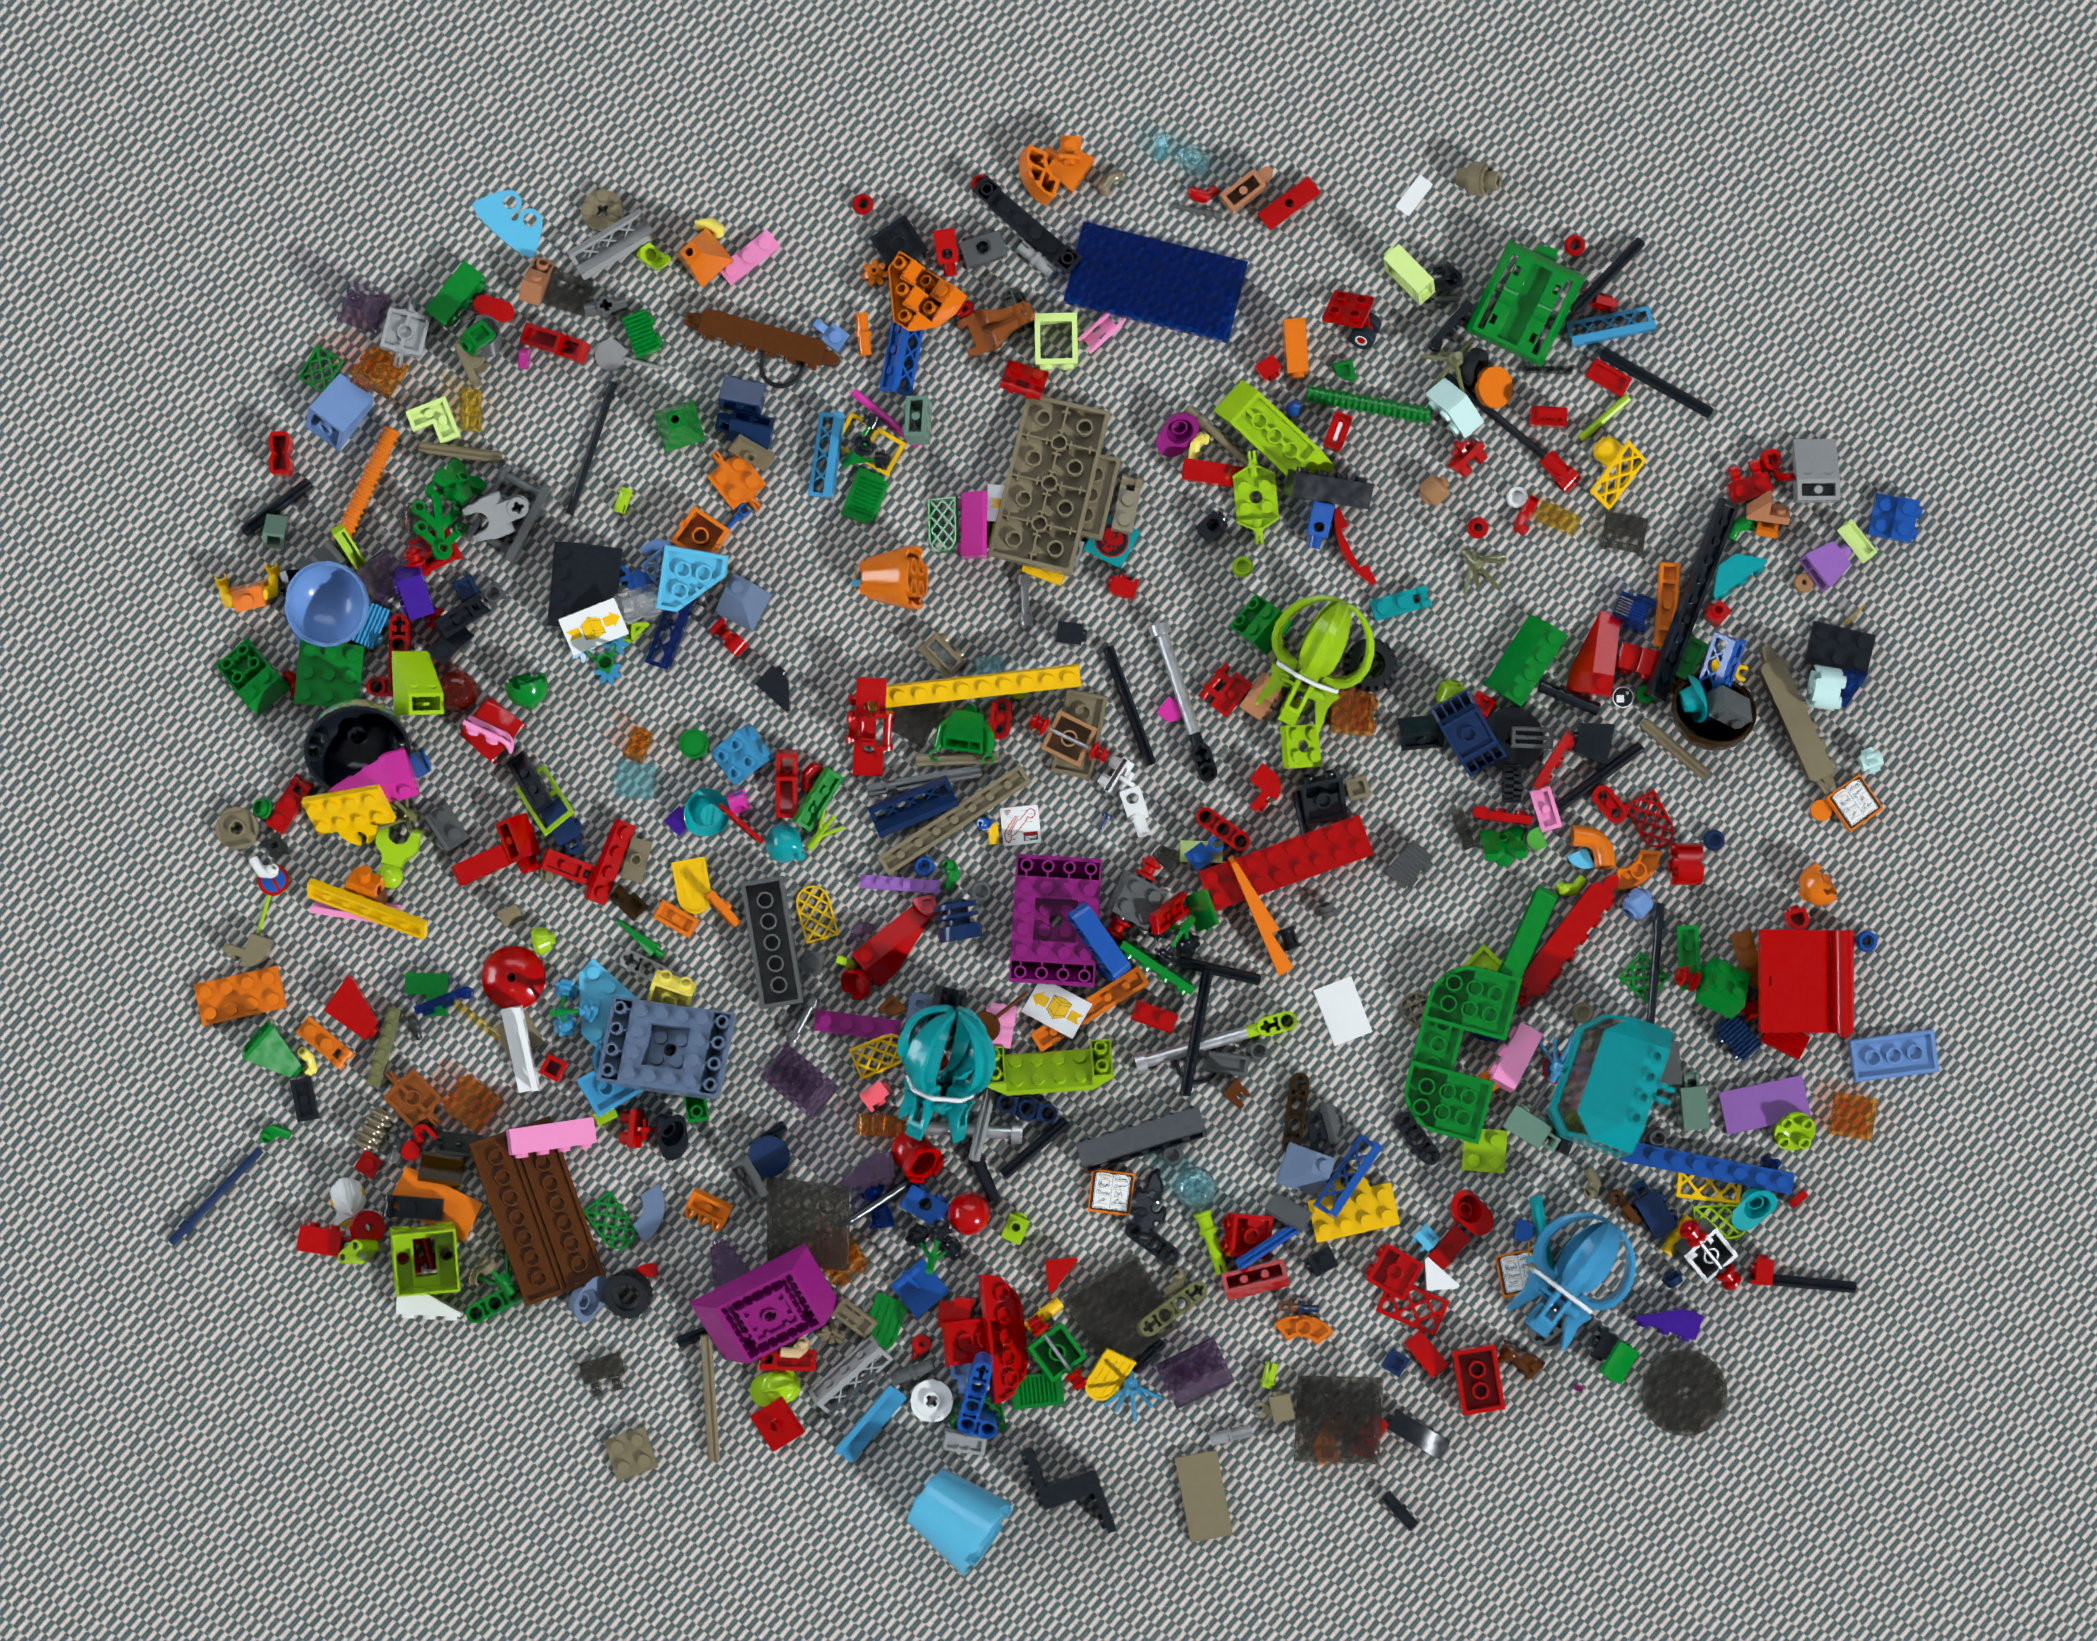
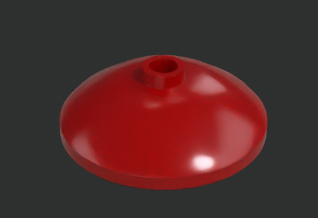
(528, 972)

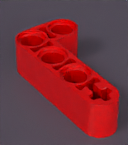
(387, 682)

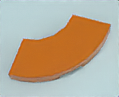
(1639, 870)
(1303, 1326)

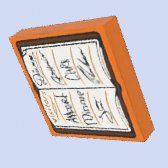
(1854, 803)
(1111, 1192)
(1513, 1271)

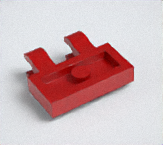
(1749, 487)

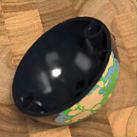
(350, 738)

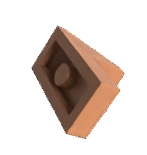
(1763, 510)

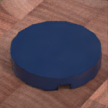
(769, 1155)

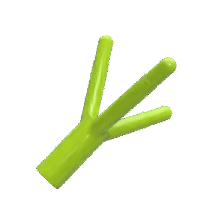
(821, 831)

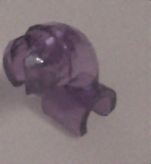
(860, 928)

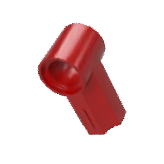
(1563, 475)

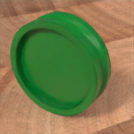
(694, 743)

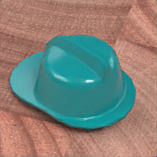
(1754, 1207)

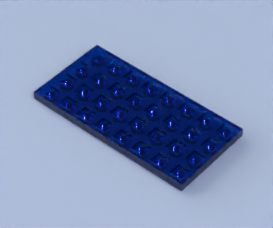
(1156, 282)

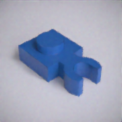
(636, 579)
(1201, 855)

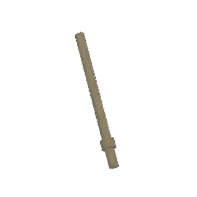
(1204, 423)

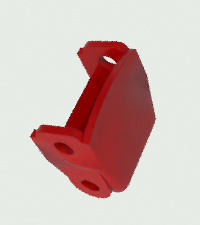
(498, 716)

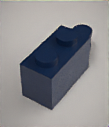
(750, 425)
(568, 830)
(1653, 1210)

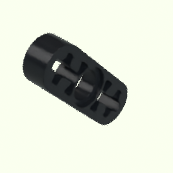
(1411, 1122)
(1161, 1256)

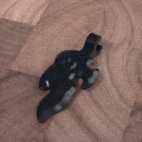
(1142, 1202)

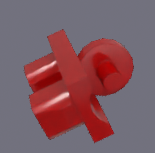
(1464, 453)
(637, 1128)

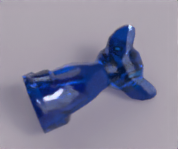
(882, 1215)

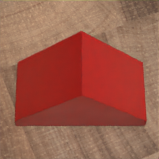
(1057, 1270)

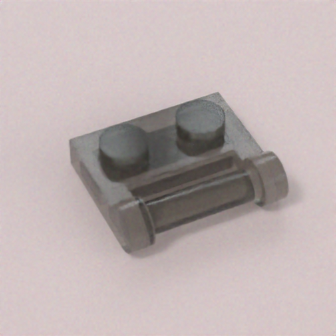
(566, 299)
(1624, 526)

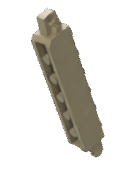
(1795, 720)

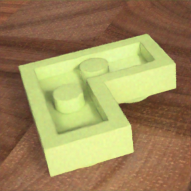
(437, 414)

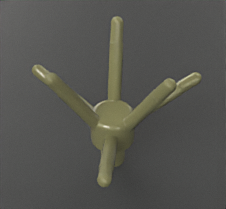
(1453, 360)
(1475, 562)
(404, 814)

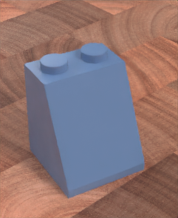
(338, 411)

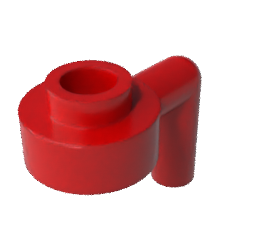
(1773, 465)

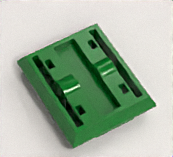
(1525, 303)

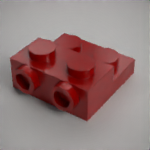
(1245, 1233)
(1393, 1271)

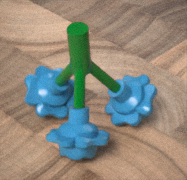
(566, 1023)

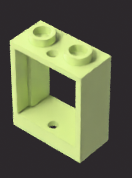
(1408, 274)
(1056, 319)

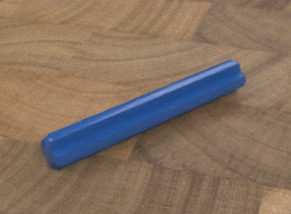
(1266, 1246)

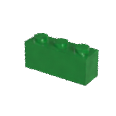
(456, 295)

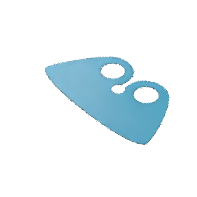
(498, 219)

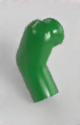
(1741, 525)
(952, 872)
(274, 1131)

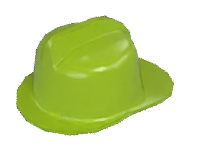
(773, 1385)

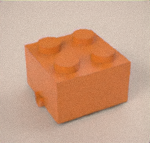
(701, 532)

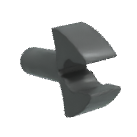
(1438, 299)

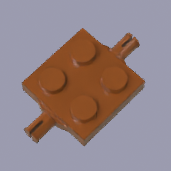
(413, 1098)

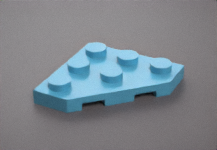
(687, 575)
(601, 986)

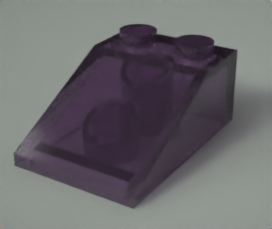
(799, 1082)

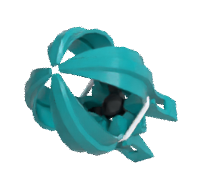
(921, 1054)

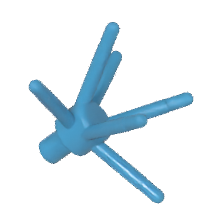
(1556, 1064)
(1131, 1387)

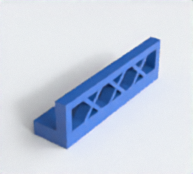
(896, 353)
(1727, 660)
(1354, 1181)

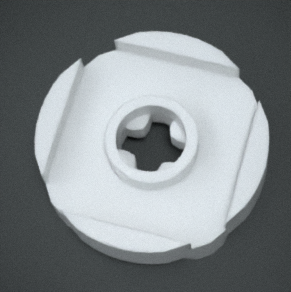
(931, 1413)

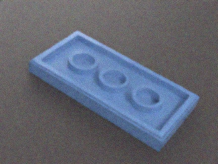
(1893, 1055)

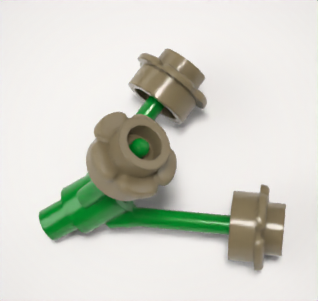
(477, 1275)

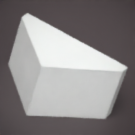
(1436, 1278)

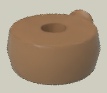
(1798, 583)

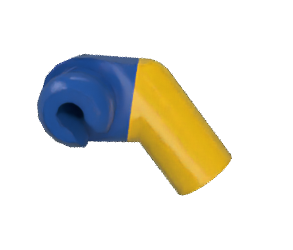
(989, 827)

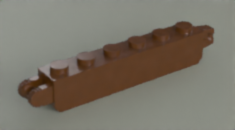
(762, 338)

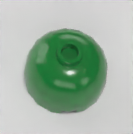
(527, 689)

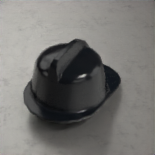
(671, 1135)

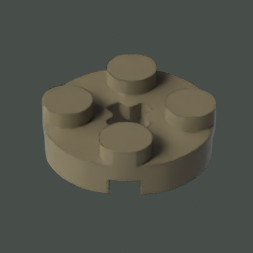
(601, 199)
(227, 821)

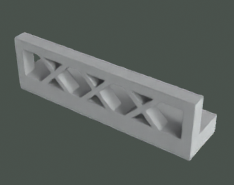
(613, 247)
(847, 1373)

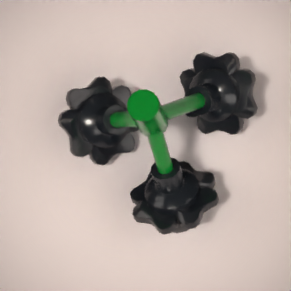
(1185, 942)
(950, 1246)

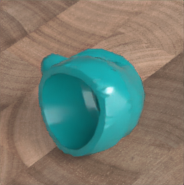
(784, 844)

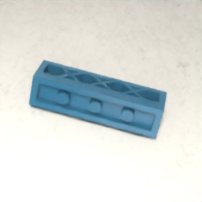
(1615, 332)
(833, 455)
(871, 1423)

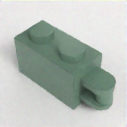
(1692, 1104)
(1530, 1128)

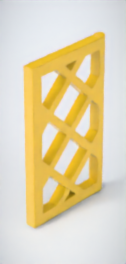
(1630, 472)
(1698, 1196)

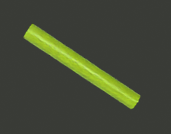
(1604, 418)

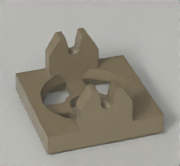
(472, 365)

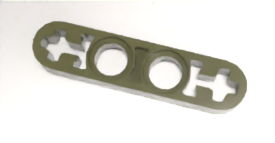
(1173, 1310)

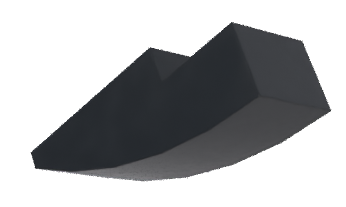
(1418, 1434)

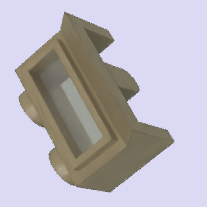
(942, 656)

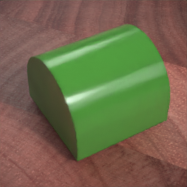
(1535, 840)

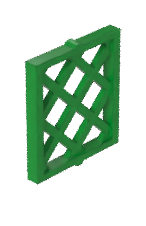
(310, 361)
(1631, 966)

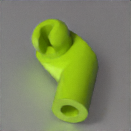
(1571, 889)

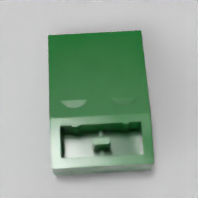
(252, 677)

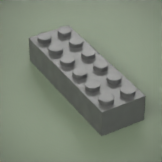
(772, 942)

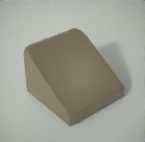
(510, 915)

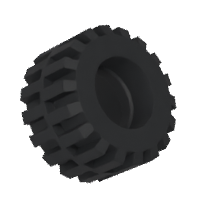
(1389, 665)

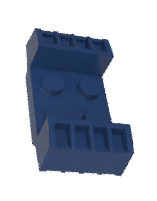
(1468, 731)

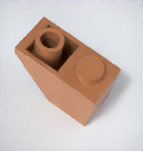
(536, 281)

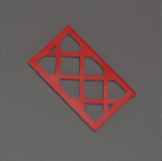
(1416, 1323)

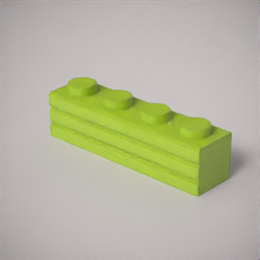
(348, 546)

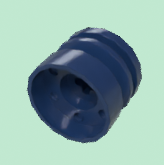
(957, 921)

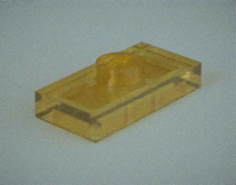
(470, 410)
(1557, 518)

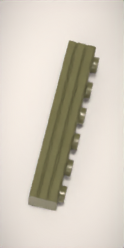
(384, 1046)

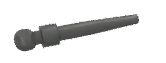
(1207, 213)

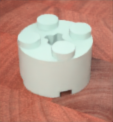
(1825, 688)

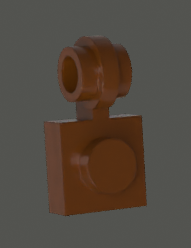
(1628, 1213)

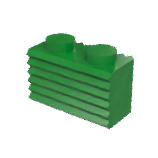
(641, 333)

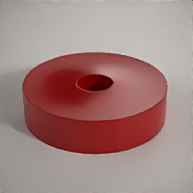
(373, 1219)

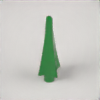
(651, 947)

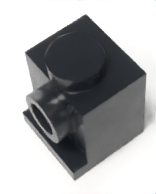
(1602, 1344)

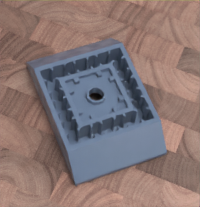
(638, 1042)

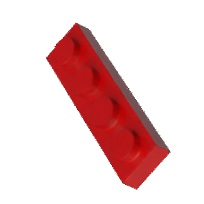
(609, 861)

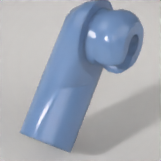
(653, 545)

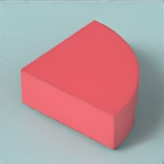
(925, 904)

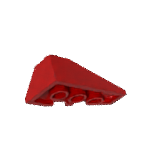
(1596, 660)

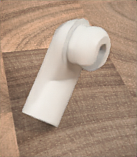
(263, 871)

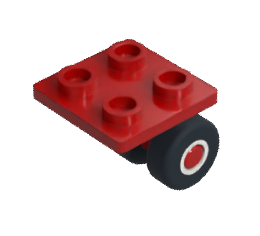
(1354, 311)

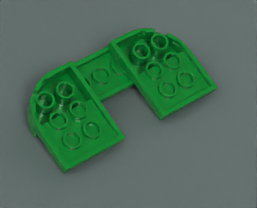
(1459, 1001)

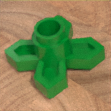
(457, 483)
(1504, 846)

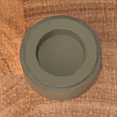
(1582, 1012)

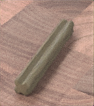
(460, 452)
(1674, 748)
(957, 758)

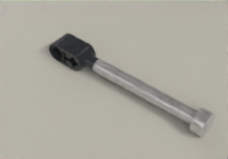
(1161, 632)

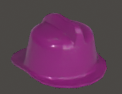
(1177, 434)

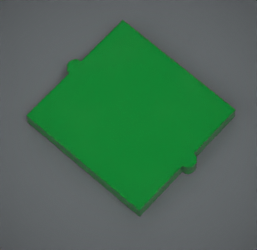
(1202, 909)
(1619, 1362)

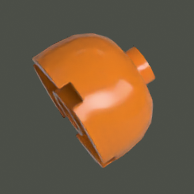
(1816, 886)

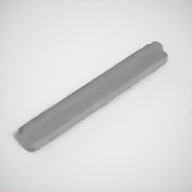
(982, 1124)

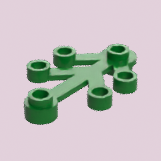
(438, 523)

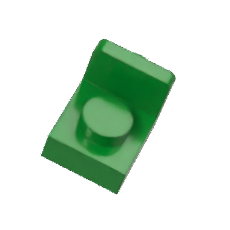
(476, 338)

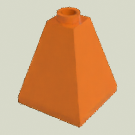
(704, 257)

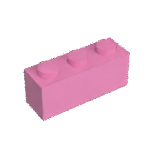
(1514, 1056)

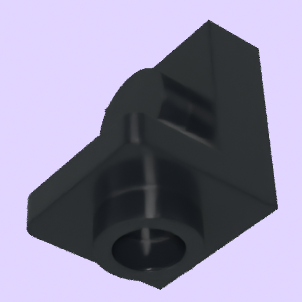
(1321, 1261)

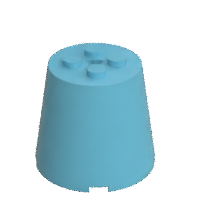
(958, 1518)

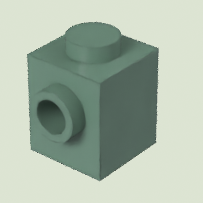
(275, 527)

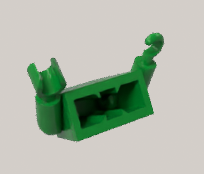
(966, 733)

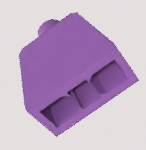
(1827, 563)

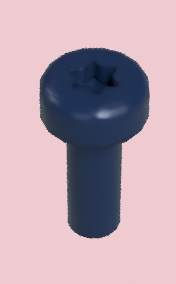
(1106, 816)

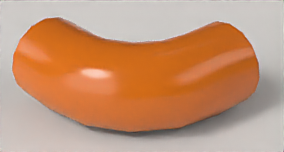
(1595, 841)

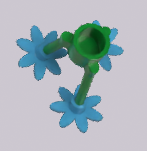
(605, 659)

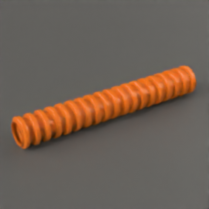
(369, 479)

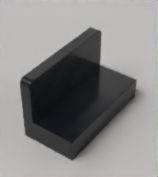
(1420, 733)

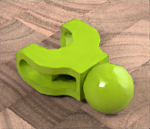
(395, 855)

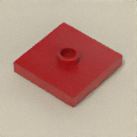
(777, 1424)

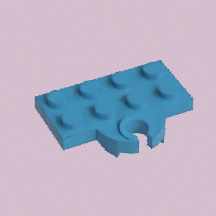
(601, 1095)

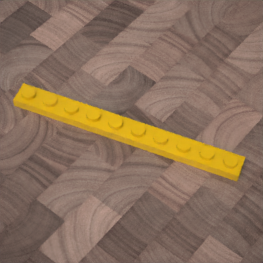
(982, 685)

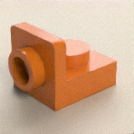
(1069, 150)

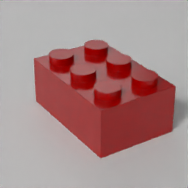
(1478, 1379)

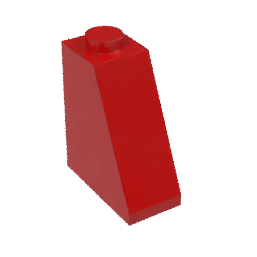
(353, 1009)

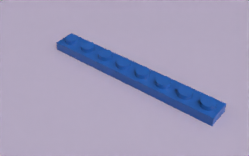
(1711, 1167)

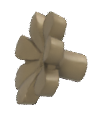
(831, 1333)

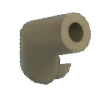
(1107, 180)
(1593, 1185)

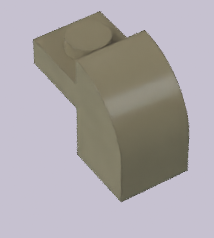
(253, 954)

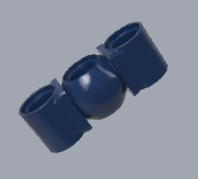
(1037, 1111)

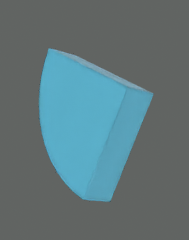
(1581, 859)

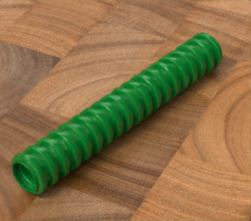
(1368, 404)

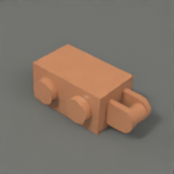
(1246, 189)

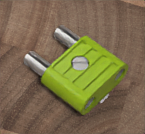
(360, 1251)

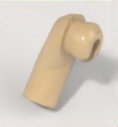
(797, 1350)

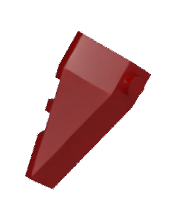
(888, 948)

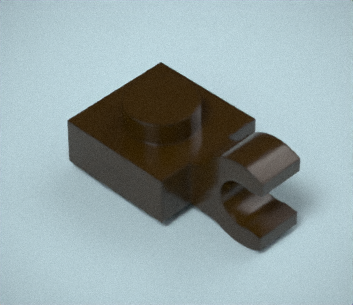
(631, 904)

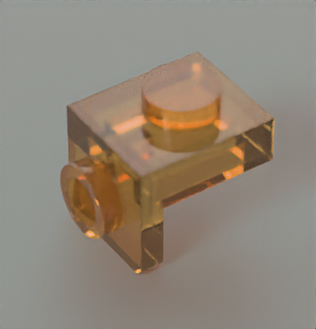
(638, 744)

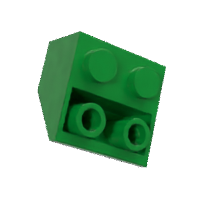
(1257, 623)

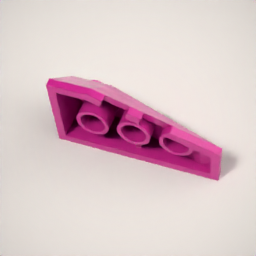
(391, 771)

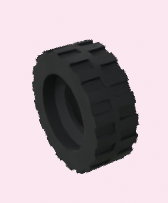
(624, 1309)

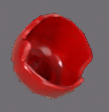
(857, 983)

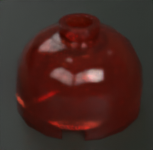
(459, 691)

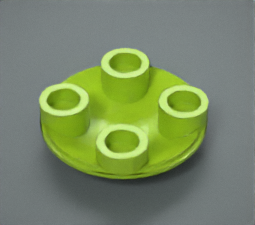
(1794, 1131)

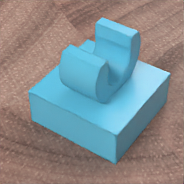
(1426, 1237)

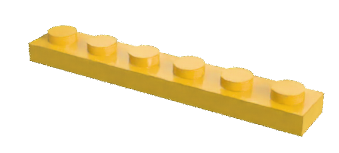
(367, 908)

